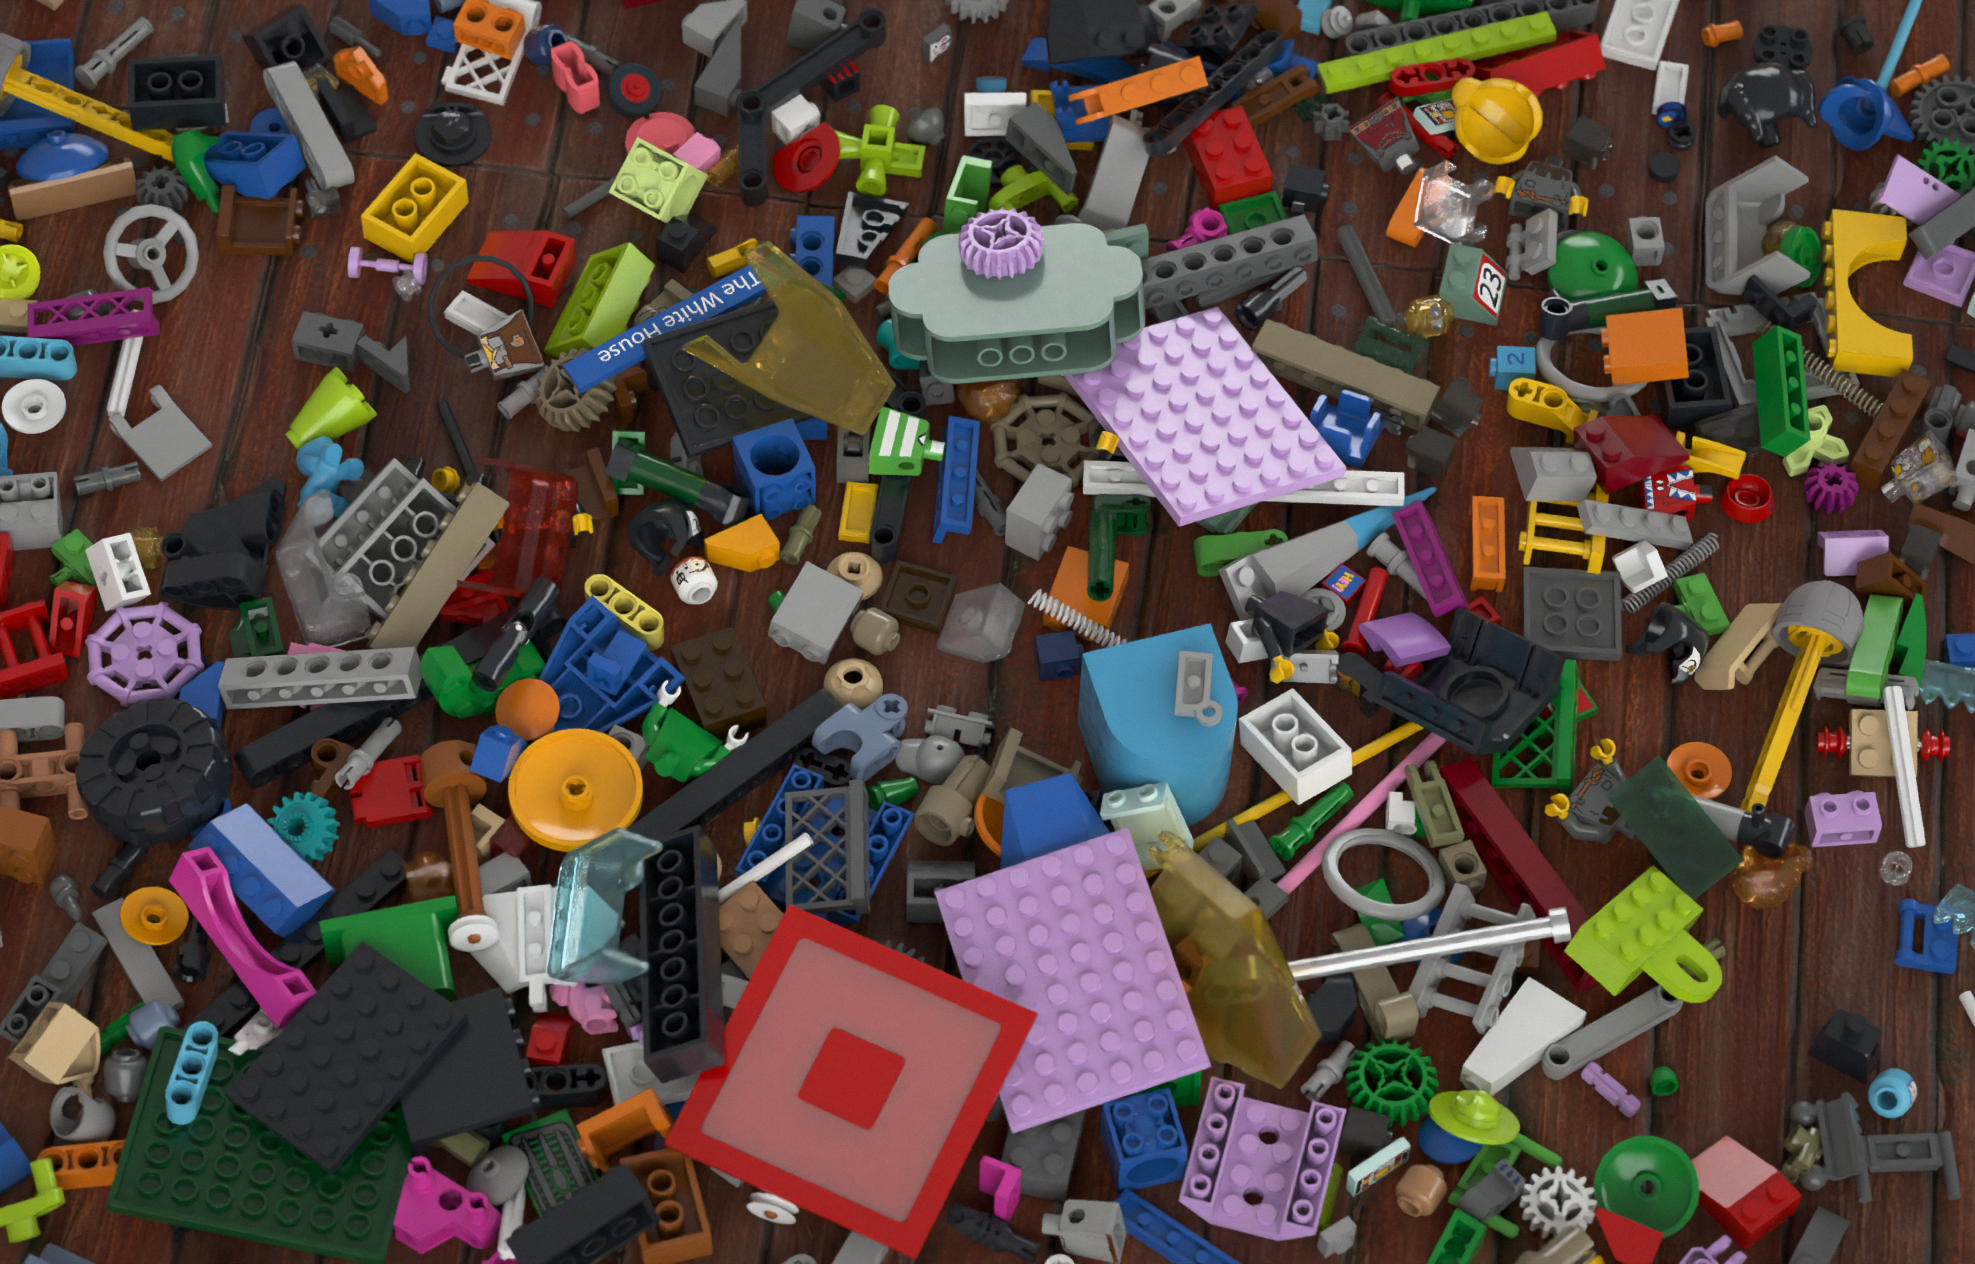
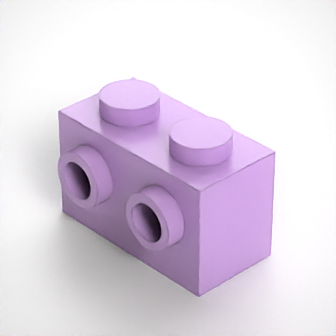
(1843, 819)

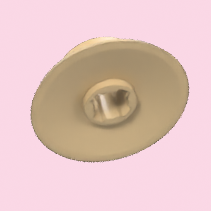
(870, 573)

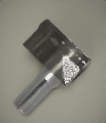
(323, 201)

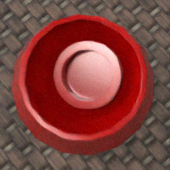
(1747, 499)

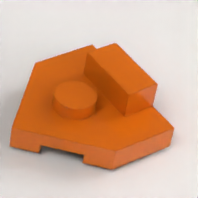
(358, 70)

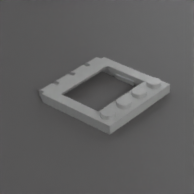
(1745, 321)

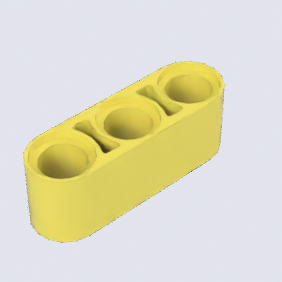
(640, 614)

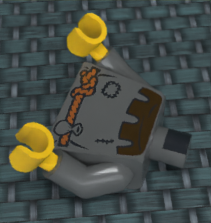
(1542, 188)
(1586, 811)

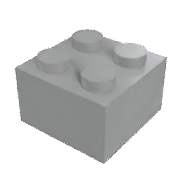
(1039, 512)

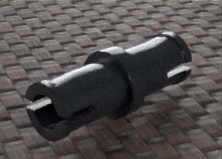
(117, 869)

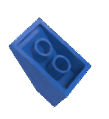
(255, 162)

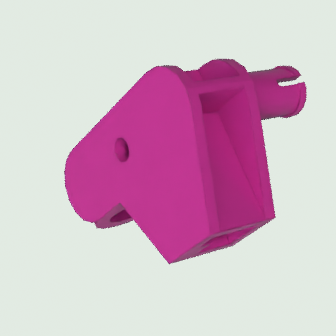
(425, 1214)

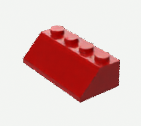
(1547, 65)

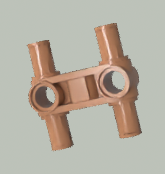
(41, 772)

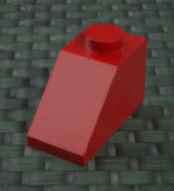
(71, 618)
(550, 1040)
(1628, 1239)

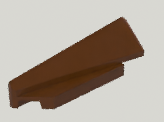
(1274, 15)
(1956, 528)

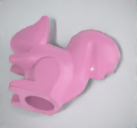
(587, 1006)

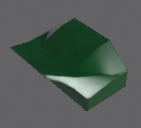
(256, 630)

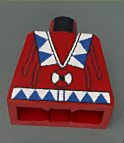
(1673, 492)

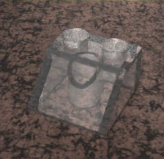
(982, 623)

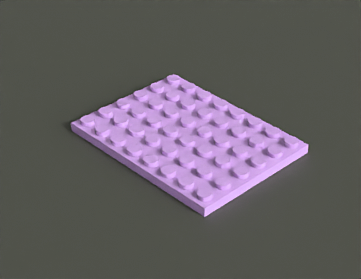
(1205, 419)
(1092, 959)

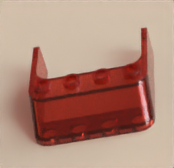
(534, 529)

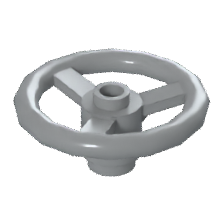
(150, 252)

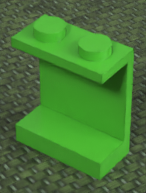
(967, 193)

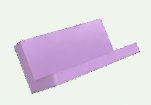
(1846, 548)

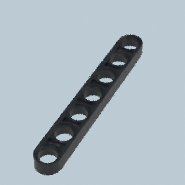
(1220, 88)

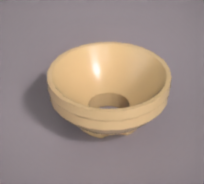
(860, 694)

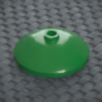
(1576, 268)
(1652, 1159)

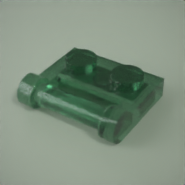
(1386, 353)

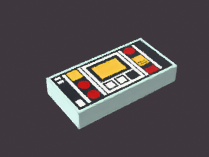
(1436, 116)
(1377, 1166)

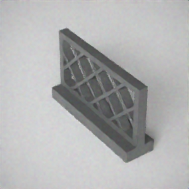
(855, 839)

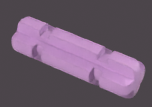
(1610, 1089)

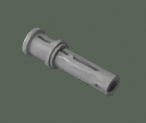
(105, 60)
(1395, 560)

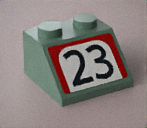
(1473, 284)

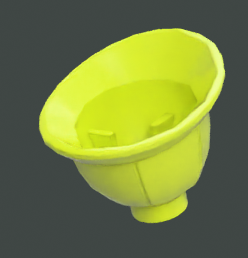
(18, 272)

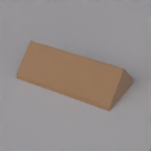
(105, 182)

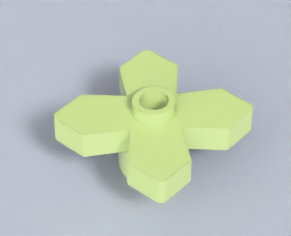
(1821, 446)

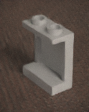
(814, 613)

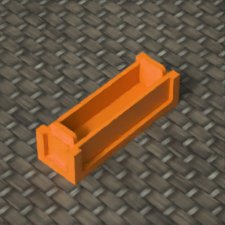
(1488, 543)

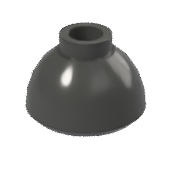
(927, 127)

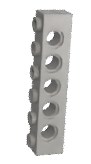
(320, 678)

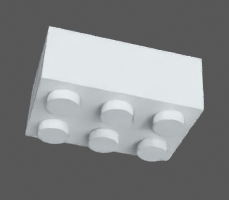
(1295, 746)

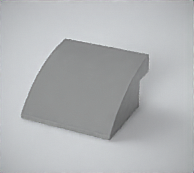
(386, 532)

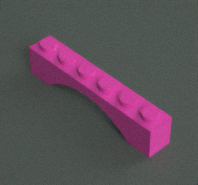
(208, 894)

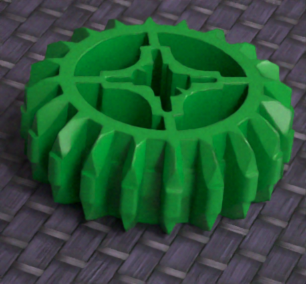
(1386, 1065)

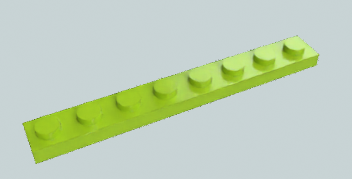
(1465, 44)

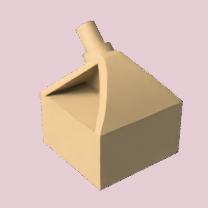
(60, 1048)

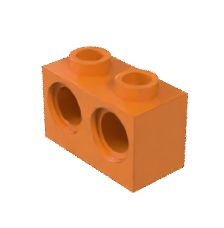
(488, 33)

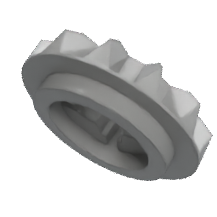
(1331, 601)

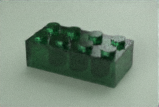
(1674, 828)

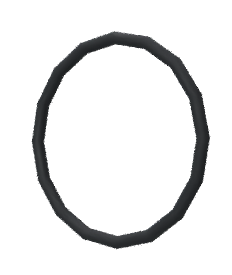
(479, 258)

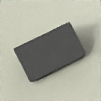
(1256, 853)

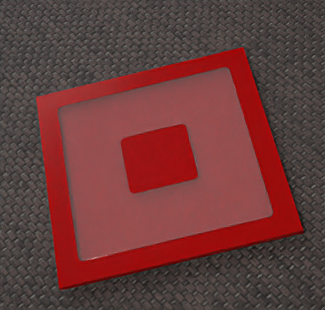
(852, 1081)

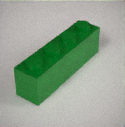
(1781, 391)

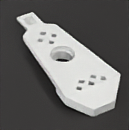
(255, 1033)

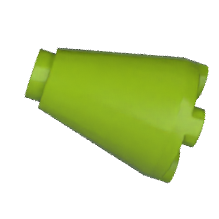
(330, 411)

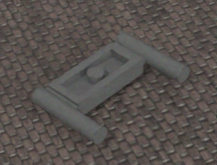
(1909, 1153)

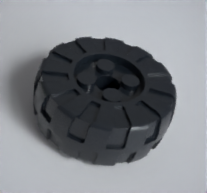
(154, 772)

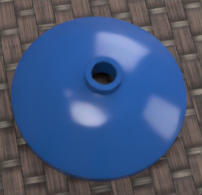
(61, 156)

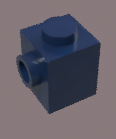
(1057, 655)

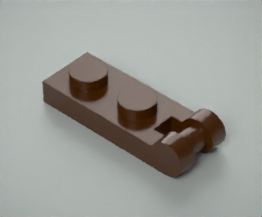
(1277, 95)

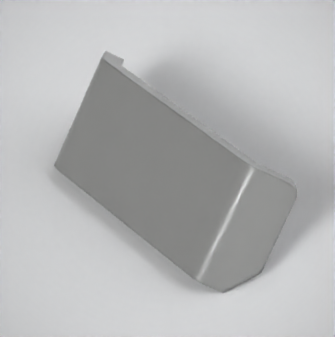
(1116, 176)

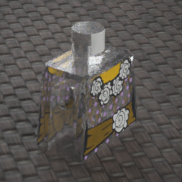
(1921, 470)

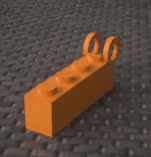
(1141, 89)

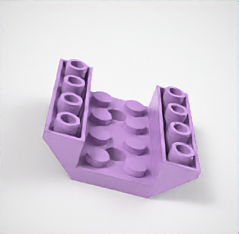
(1234, 1161)

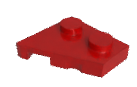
(472, 605)

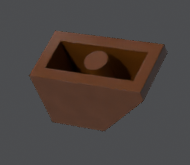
(1889, 577)

